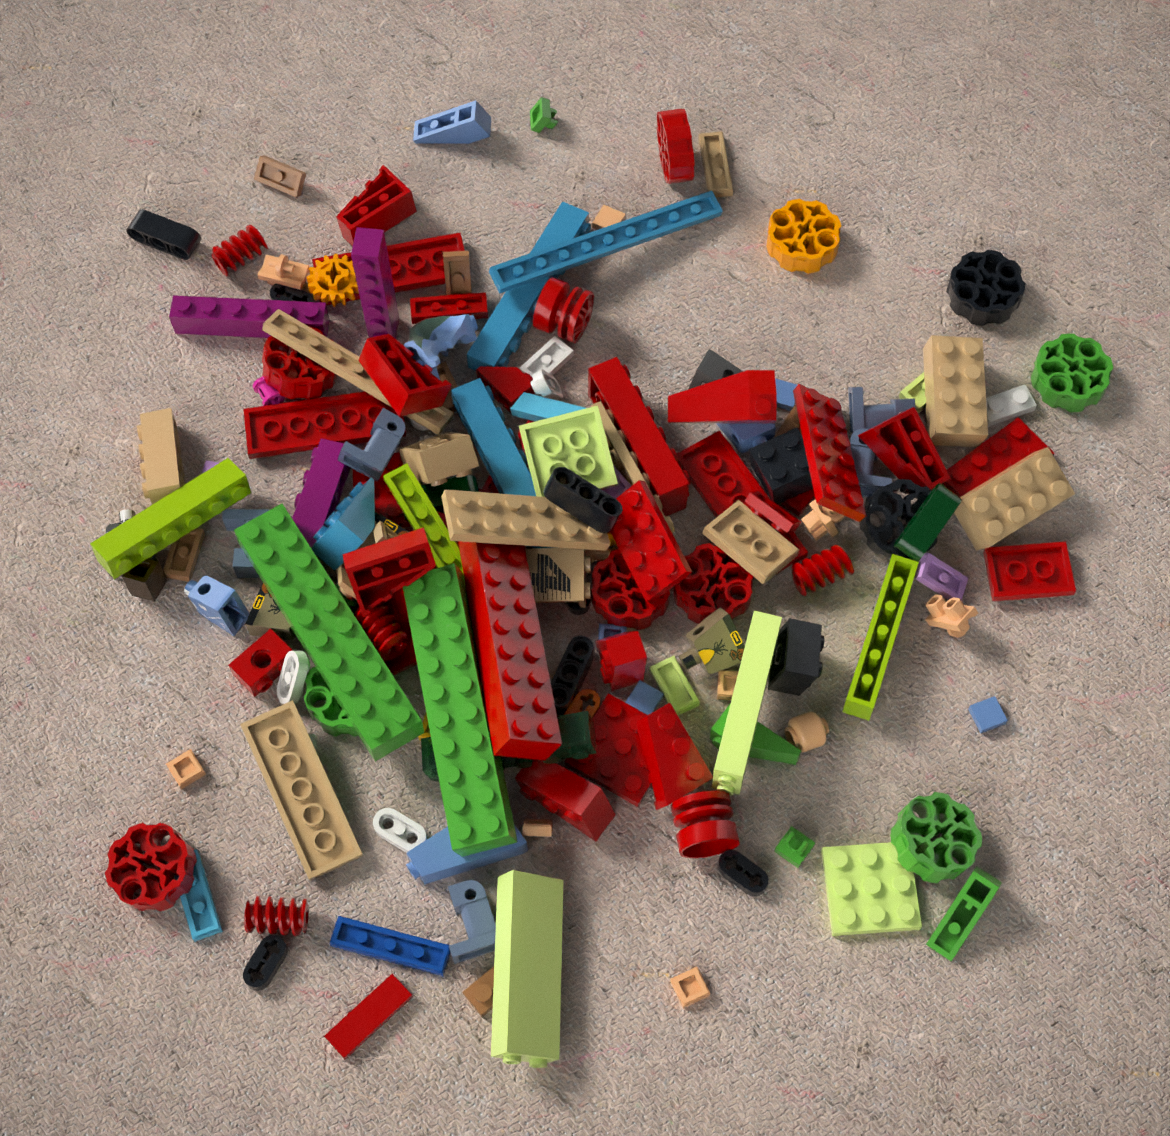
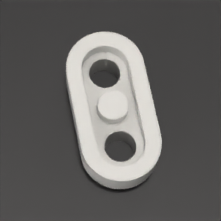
(546, 385)
(293, 676)
(401, 830)

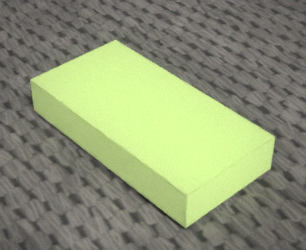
(674, 685)

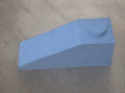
(454, 126)

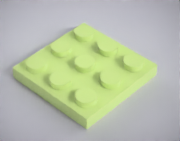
(570, 442)
(869, 890)

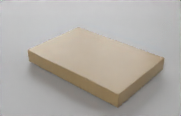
(750, 542)

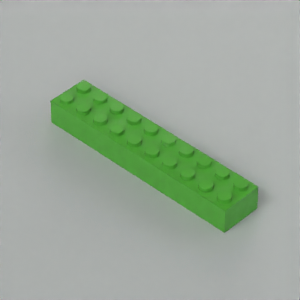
(329, 632)
(456, 712)

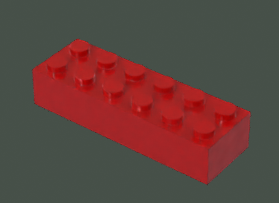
(612, 386)

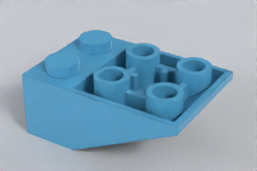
(346, 526)

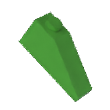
(765, 744)
(964, 913)

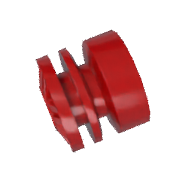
(563, 310)
(704, 824)

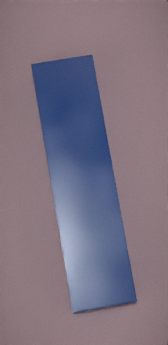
(390, 946)

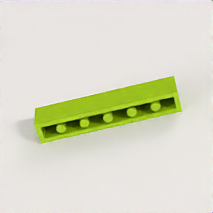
(171, 518)
(880, 637)

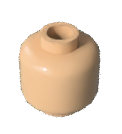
(807, 731)

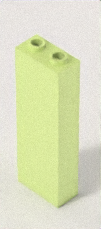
(746, 703)
(527, 969)

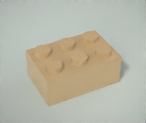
(440, 457)

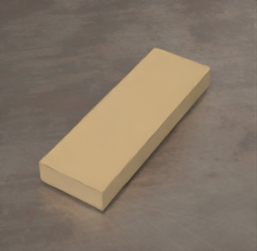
(715, 164)

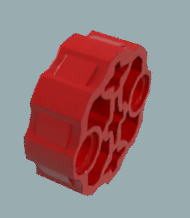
(675, 146)
(293, 372)
(687, 591)
(616, 594)
(147, 838)

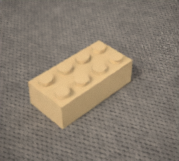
(955, 391)
(1013, 499)

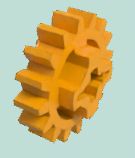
(333, 280)

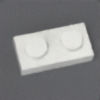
(549, 357)
(1009, 405)

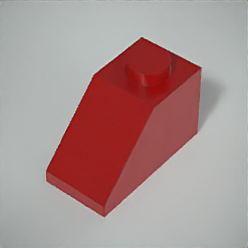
(505, 383)

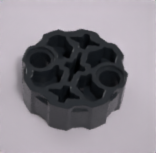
(984, 283)
(888, 507)

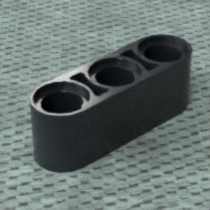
(163, 234)
(582, 500)
(572, 664)

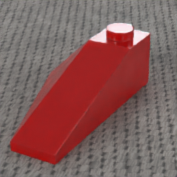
(738, 399)

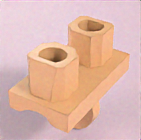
(283, 272)
(821, 521)
(950, 615)

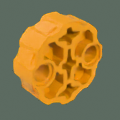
(803, 242)

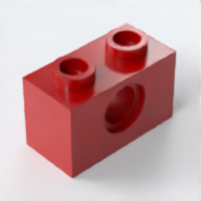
(246, 665)

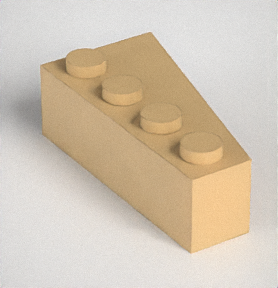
(160, 453)

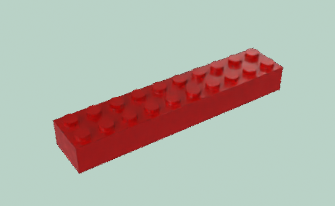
(510, 651)

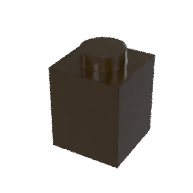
(145, 580)

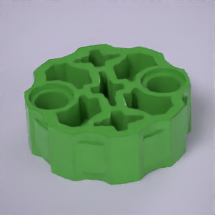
(1064, 367)
(330, 715)
(935, 859)

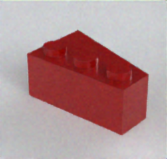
(378, 207)
(400, 377)
(907, 449)
(387, 567)
(622, 659)
(671, 756)
(567, 796)

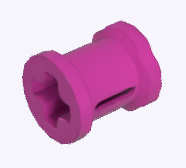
(267, 393)

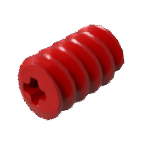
(237, 249)
(821, 567)
(383, 631)
(276, 916)

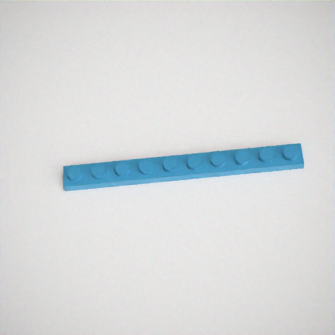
(604, 241)

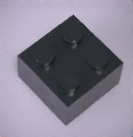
(782, 466)
(796, 657)

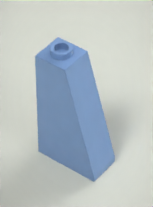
(436, 859)

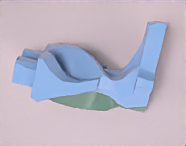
(439, 335)

